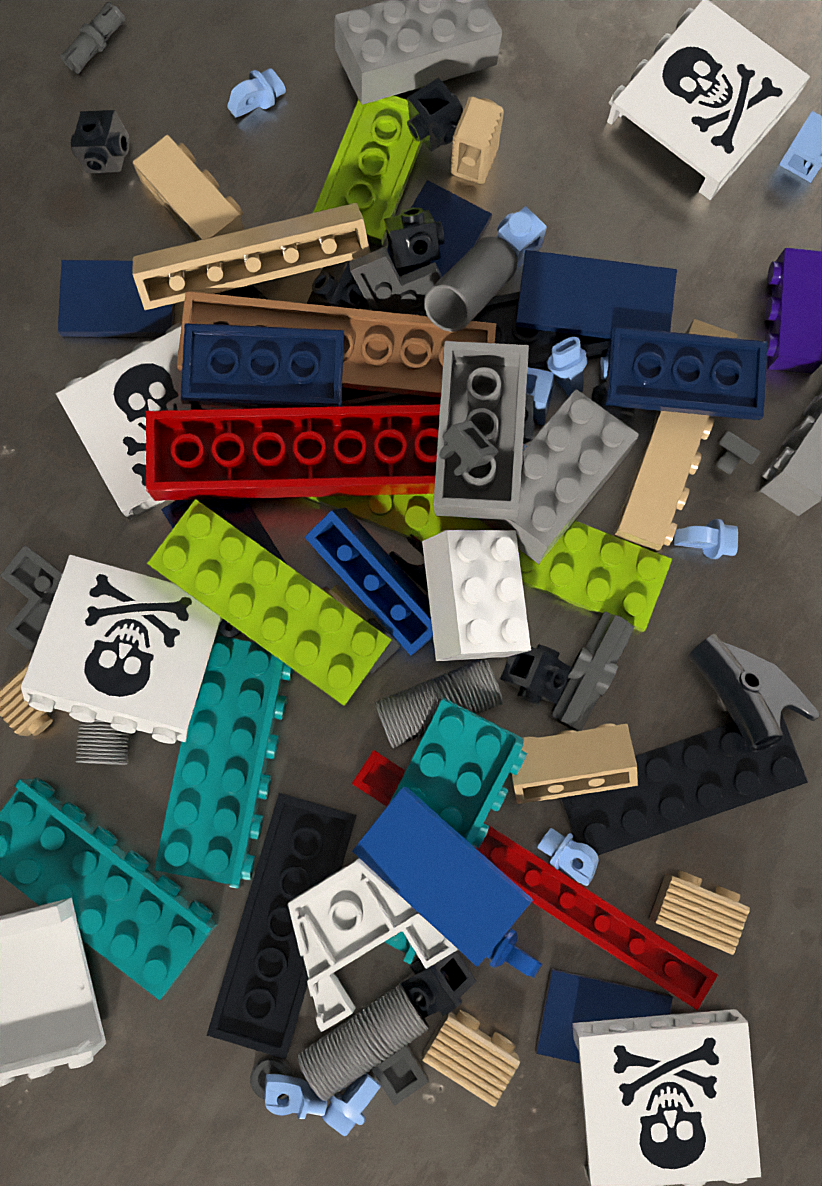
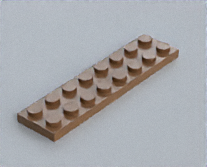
(379, 347)

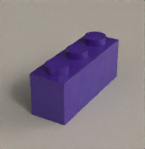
(795, 311)

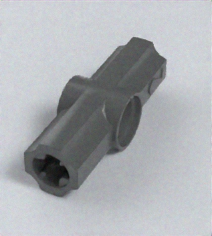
(592, 671)

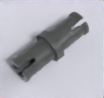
(92, 37)

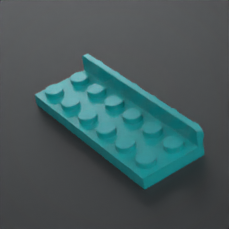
(224, 766)
(461, 776)
(117, 902)

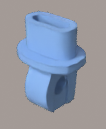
(256, 92)
(568, 364)
(714, 538)
(564, 855)
(299, 1097)
(347, 1108)

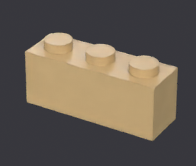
(186, 191)
(576, 763)

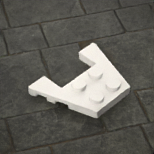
(347, 919)

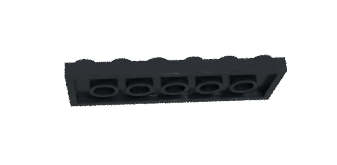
(684, 786)
(265, 969)

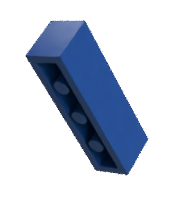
(374, 578)

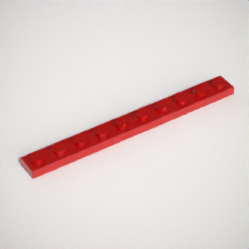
(570, 901)

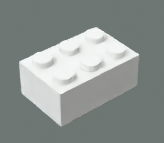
(476, 594)

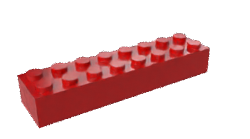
(291, 452)

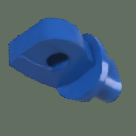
(508, 952)

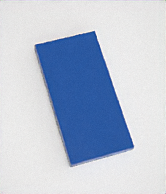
(442, 876)

